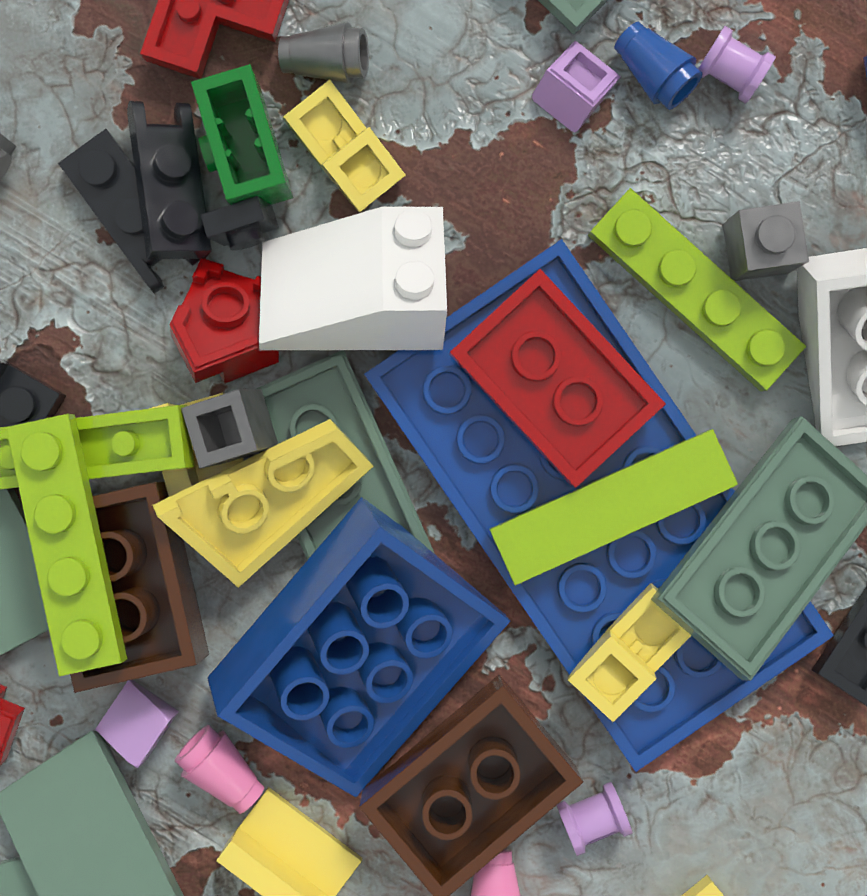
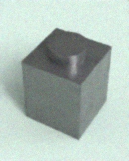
(765, 241)
(229, 427)

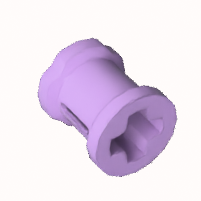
(736, 64)
(594, 818)

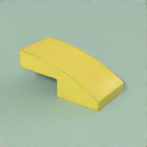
(343, 146)
(628, 655)

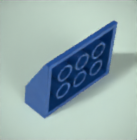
(354, 650)

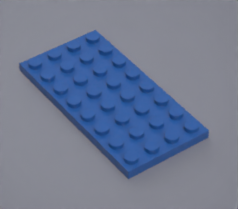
(499, 474)

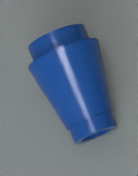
(658, 65)

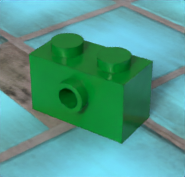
(240, 137)

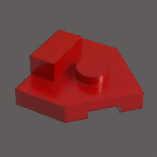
(220, 325)

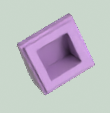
(574, 86)
(136, 723)

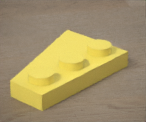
(264, 501)

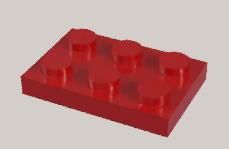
(557, 378)

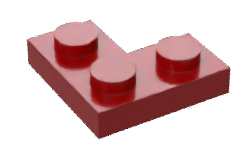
(186, 29)

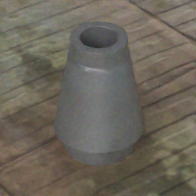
(326, 53)

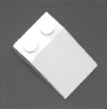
(357, 284)
(835, 333)

